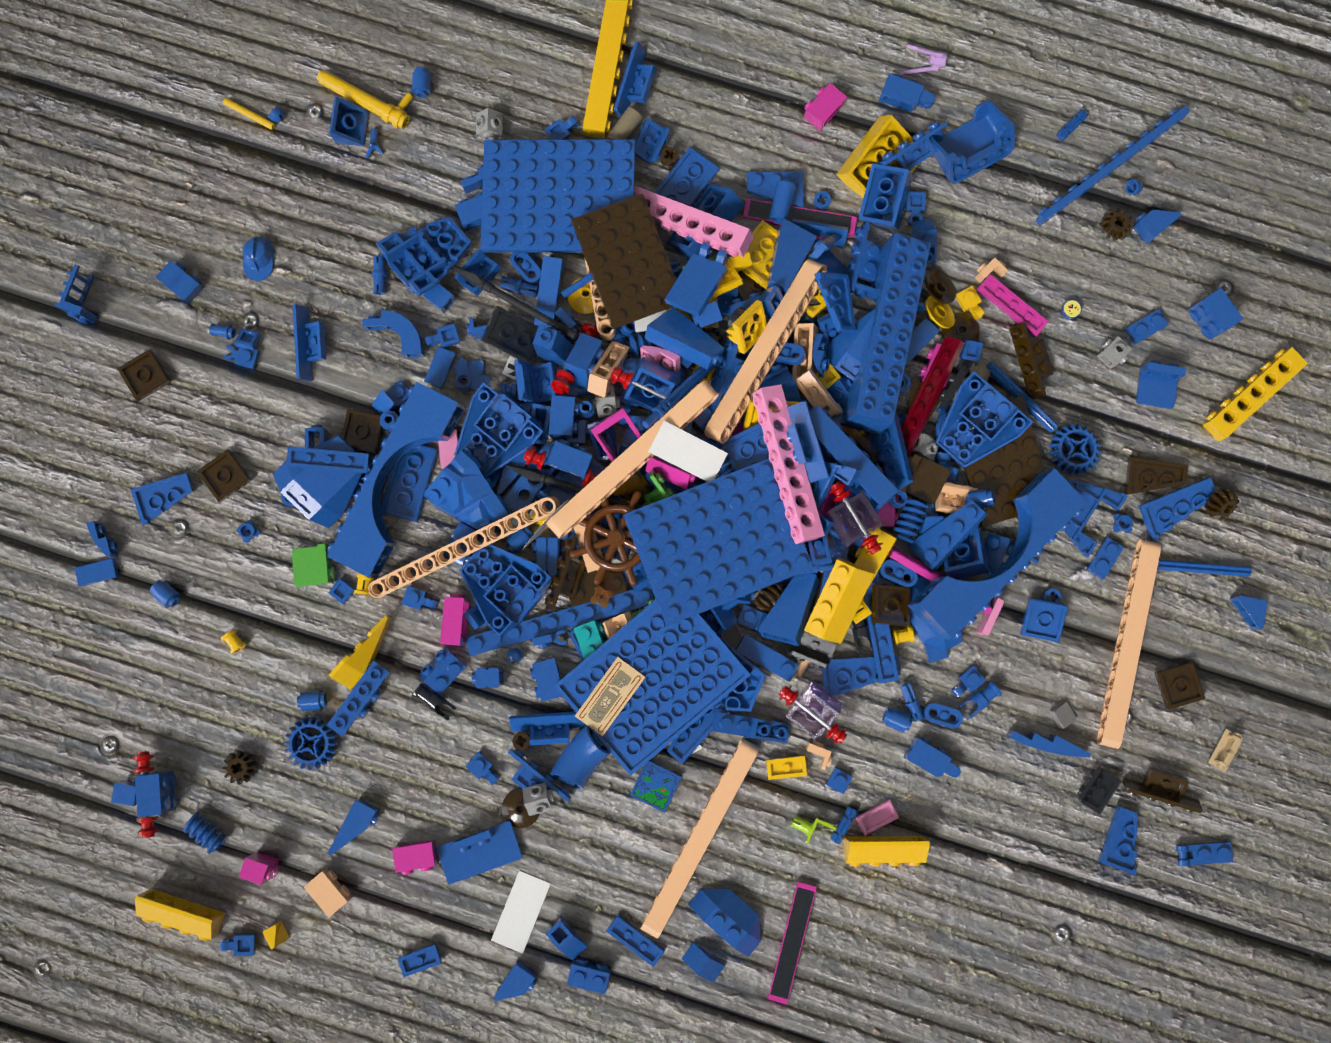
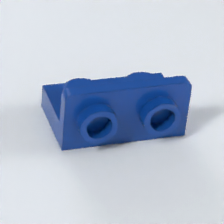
(589, 976)

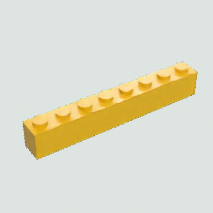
(606, 68)

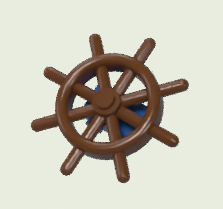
(615, 545)

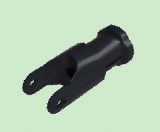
(860, 630)
(432, 700)

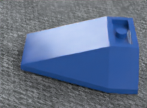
(848, 348)
(980, 422)
(496, 429)
(319, 492)
(504, 586)

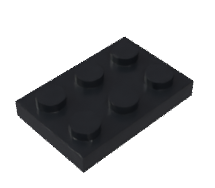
(511, 335)

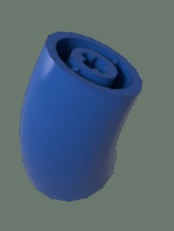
(579, 759)

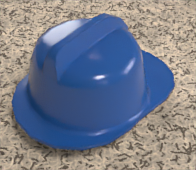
(257, 258)

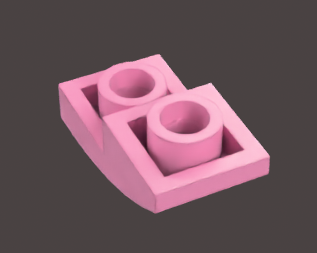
(662, 357)

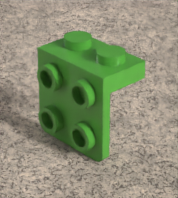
(312, 566)

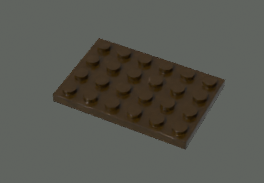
(626, 260)
(1007, 471)

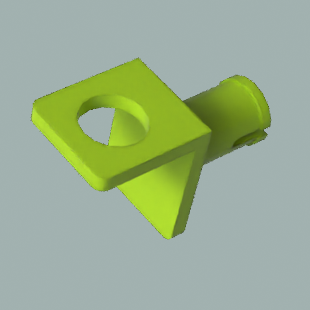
(808, 827)

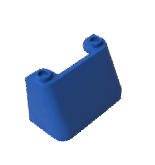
(975, 143)

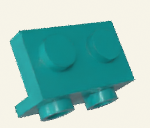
(590, 637)

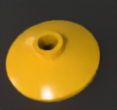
(579, 303)
(940, 313)

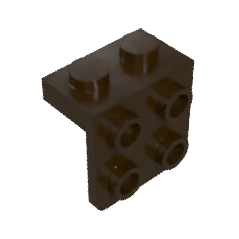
(927, 478)

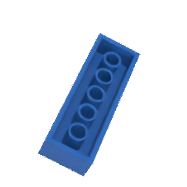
(842, 450)

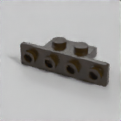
(1032, 360)
(567, 575)
(1164, 788)

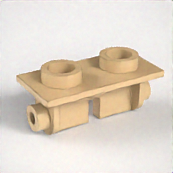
(1225, 750)

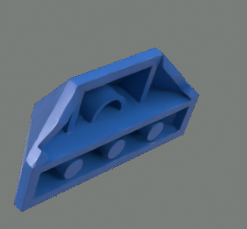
(924, 633)
(728, 918)

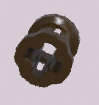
(669, 152)
(519, 746)

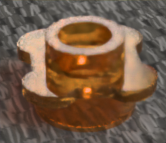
(606, 596)

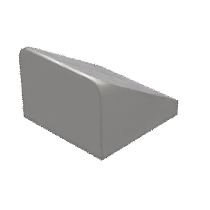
(1063, 715)

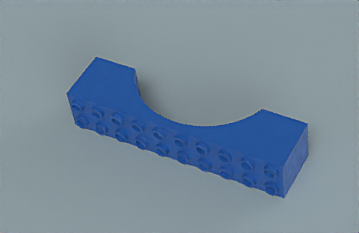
(878, 381)
(1042, 511)
(363, 537)

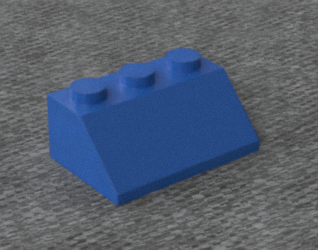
(885, 196)

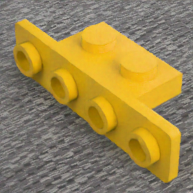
(732, 279)

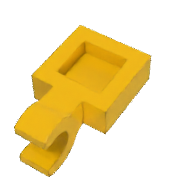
(969, 300)

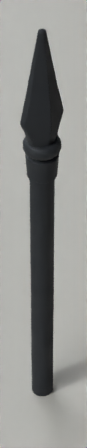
(485, 285)
(535, 475)

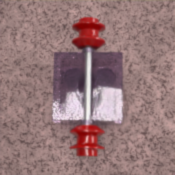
(854, 519)
(814, 711)

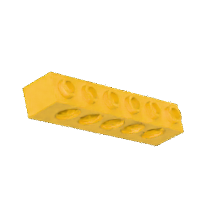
(1291, 364)

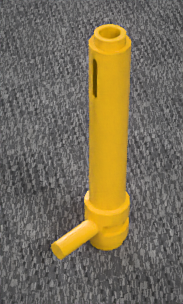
(388, 112)

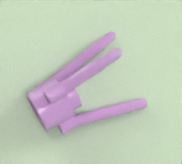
(936, 58)

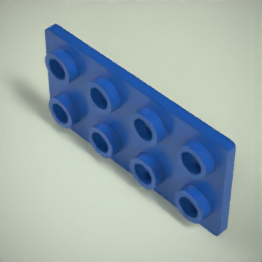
(479, 852)

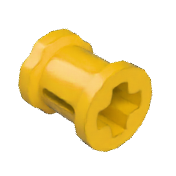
(359, 590)
(902, 635)
(233, 641)

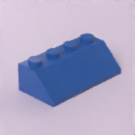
(715, 201)

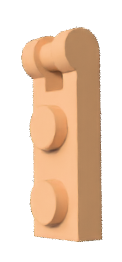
(817, 393)

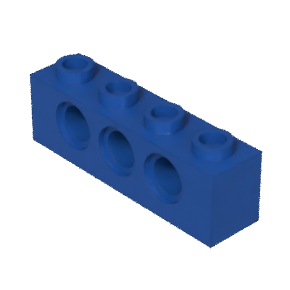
(513, 499)

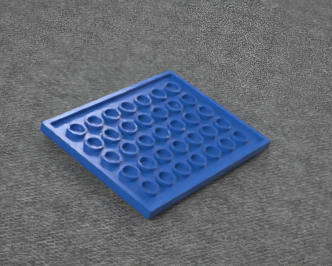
(543, 184)
(716, 542)
(684, 675)

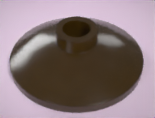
(940, 287)
(965, 321)
(510, 813)

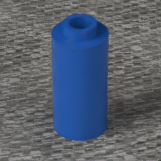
(782, 200)

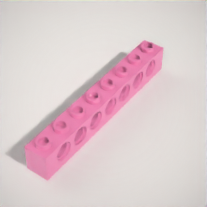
(691, 216)
(801, 491)

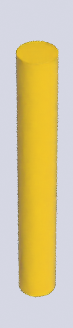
(248, 113)

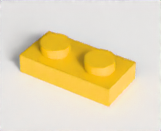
(786, 767)

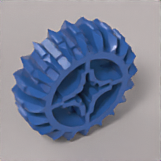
(1080, 454)
(296, 752)

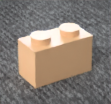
(328, 892)

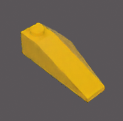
(354, 666)

